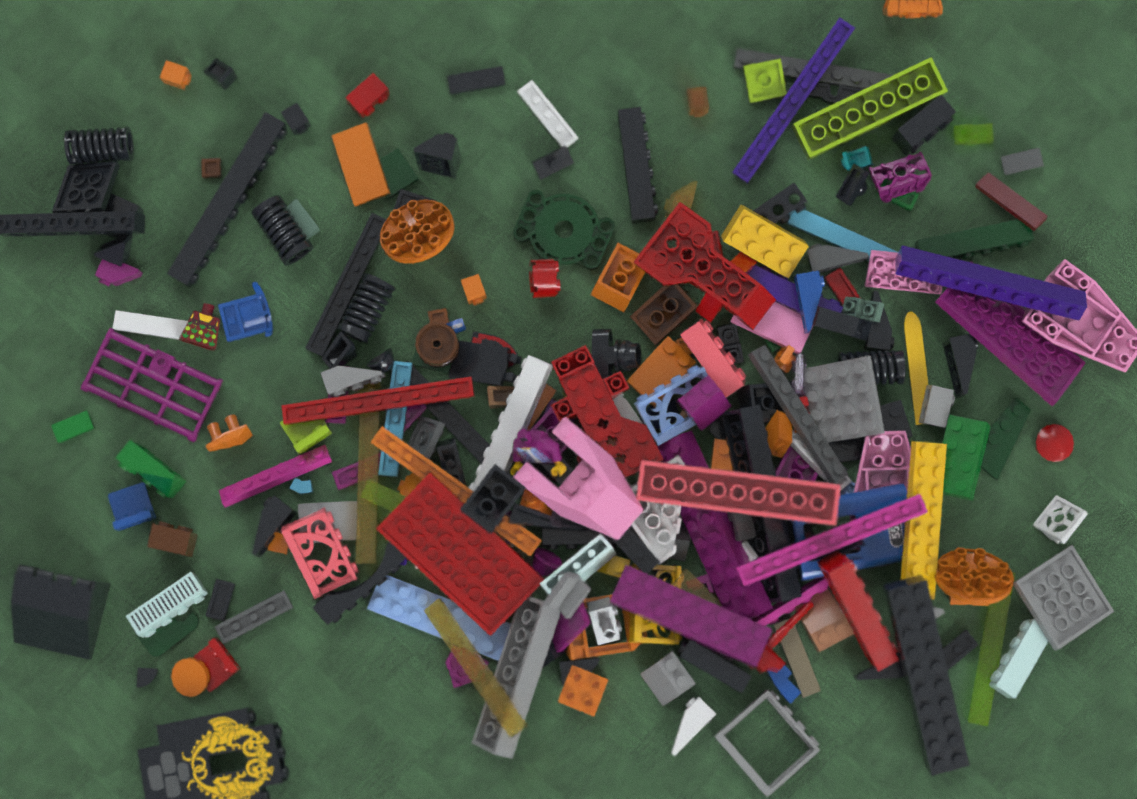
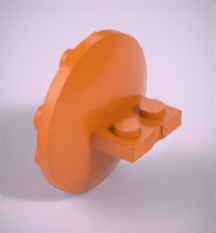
(417, 231)
(973, 577)

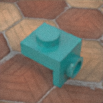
(860, 157)

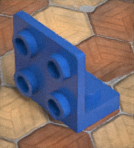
(131, 506)

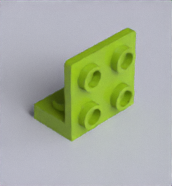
(306, 434)

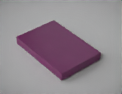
(568, 629)

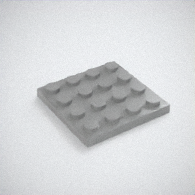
(844, 399)
(1063, 597)

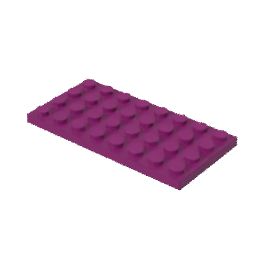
(1028, 354)

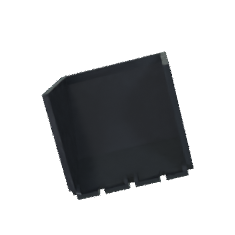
(56, 612)

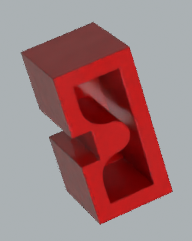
(367, 95)

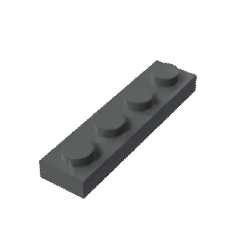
(254, 617)

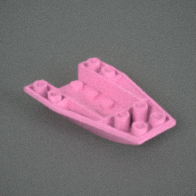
(1101, 332)
(883, 462)

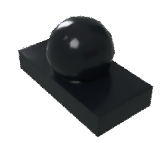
(853, 185)

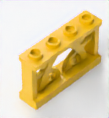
(638, 625)

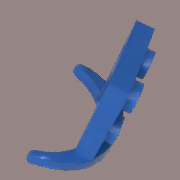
(247, 316)

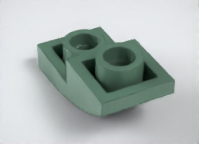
(863, 309)

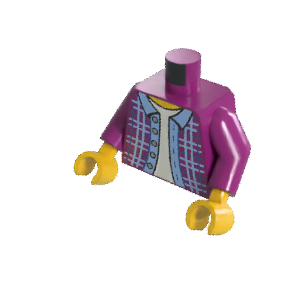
(536, 447)

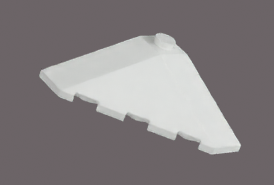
(658, 524)

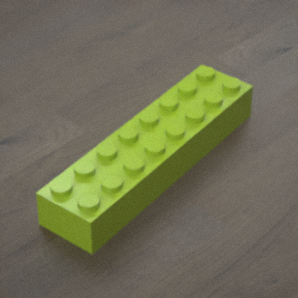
(869, 108)

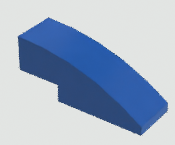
(783, 685)

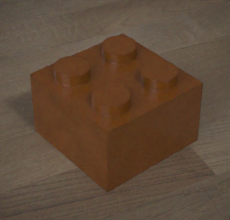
(172, 540)

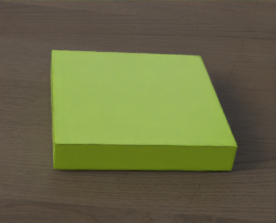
(765, 80)

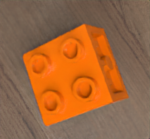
(583, 690)

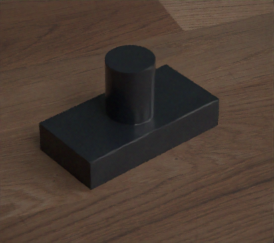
(552, 162)

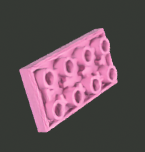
(882, 275)
(780, 326)

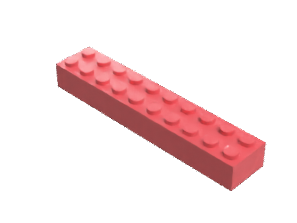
(738, 492)

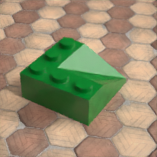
(139, 460)

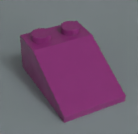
(795, 467)

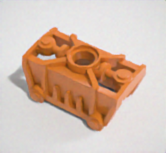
(912, 8)

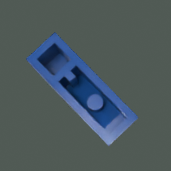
(808, 291)

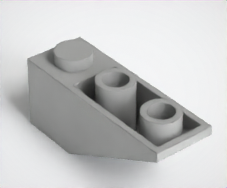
(343, 379)

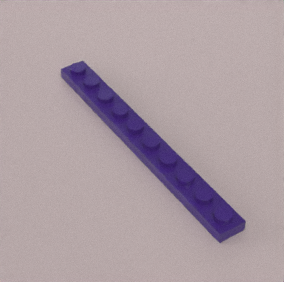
(793, 100)

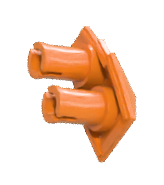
(235, 436)

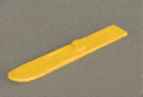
(916, 361)

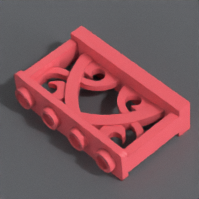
(314, 578)

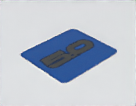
(457, 325)

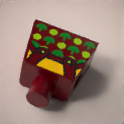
(202, 328)

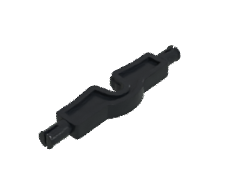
(823, 92)

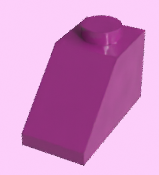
(116, 275)

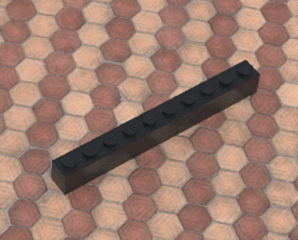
(227, 200)

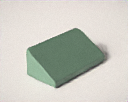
(303, 218)

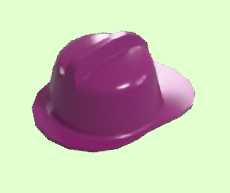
(545, 561)

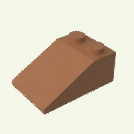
(825, 621)

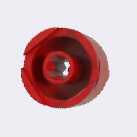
(543, 278)

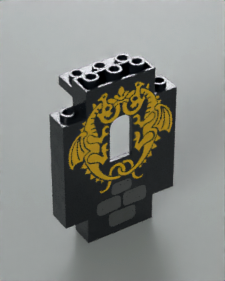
(182, 763)

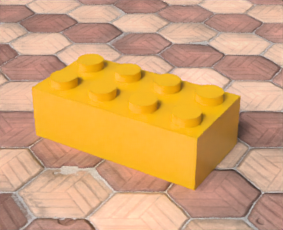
(764, 241)

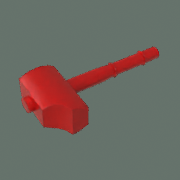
(769, 659)

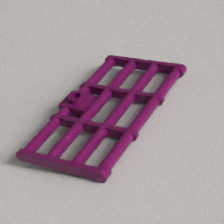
(158, 370)

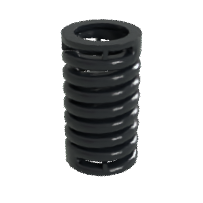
(89, 142)
(285, 230)
(362, 298)
(881, 373)

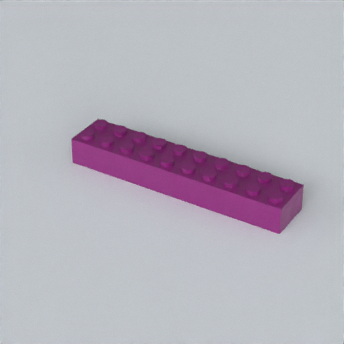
(716, 540)

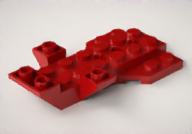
(723, 282)
(591, 400)

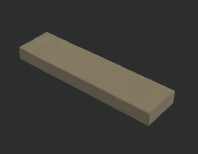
(798, 661)

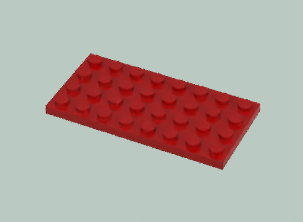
(459, 555)

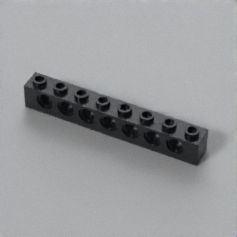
(72, 224)

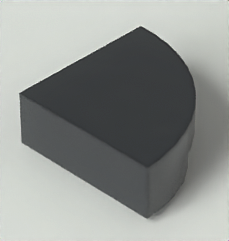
(146, 676)

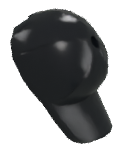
(382, 362)

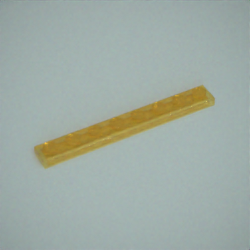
(475, 668)

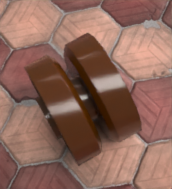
(431, 335)

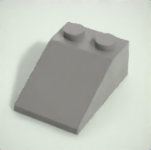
(343, 513)

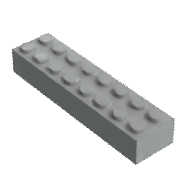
(518, 671)

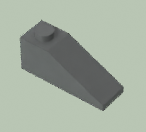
(829, 257)

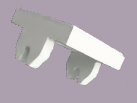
(1056, 503)

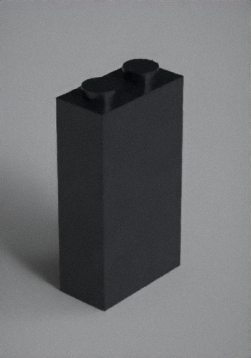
(714, 665)

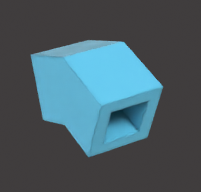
(302, 487)

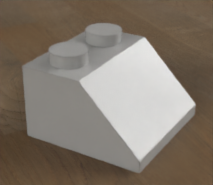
(667, 678)

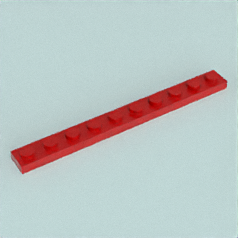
(378, 400)

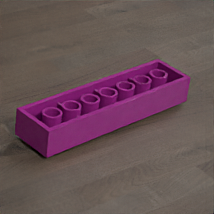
(690, 616)

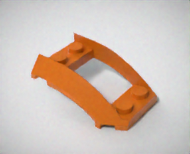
(579, 646)

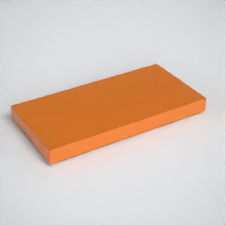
(360, 164)

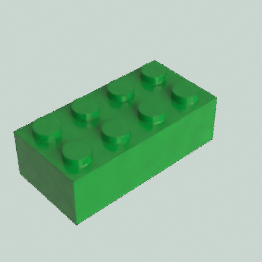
(964, 455)

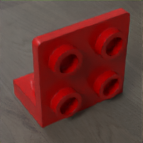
(218, 662)

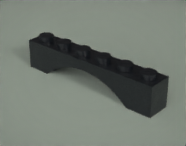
(335, 603)

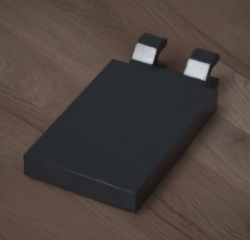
(484, 363)

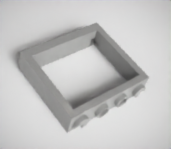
(797, 726)

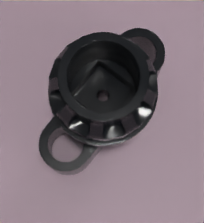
(622, 355)

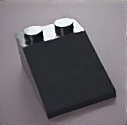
(960, 358)
(759, 395)
(492, 498)
(272, 518)

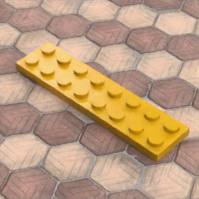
(923, 532)

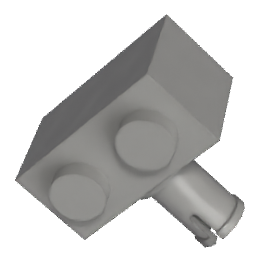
(603, 620)

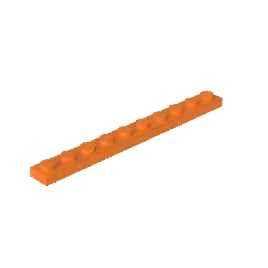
(422, 466)

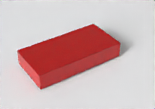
(840, 285)

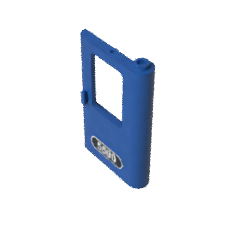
(881, 547)

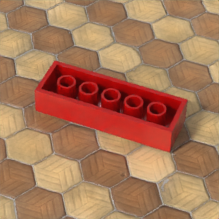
(858, 610)

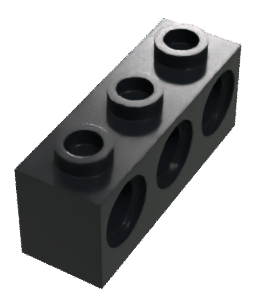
(782, 199)

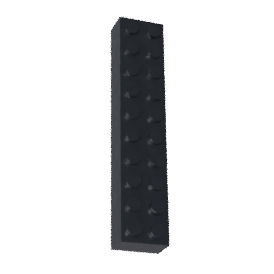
(751, 454)
(926, 674)

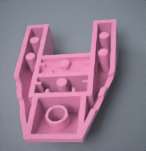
(593, 493)

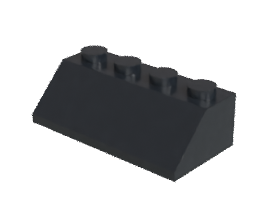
(439, 155)

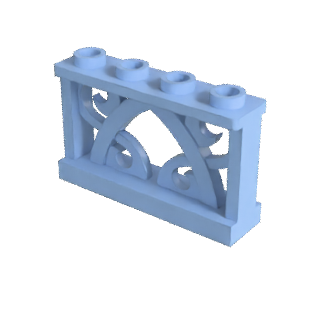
(667, 429)

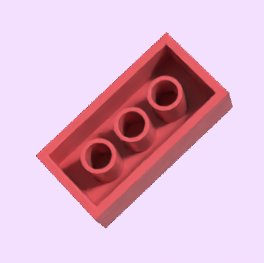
(713, 357)

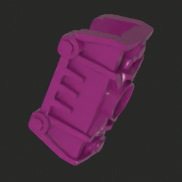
(901, 184)

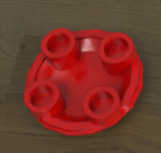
(1054, 443)

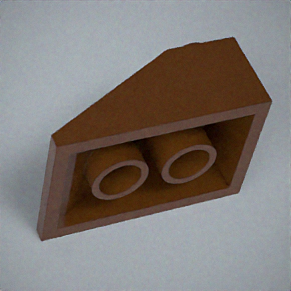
(665, 312)

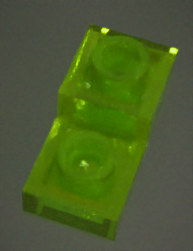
(973, 134)

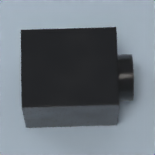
(296, 119)

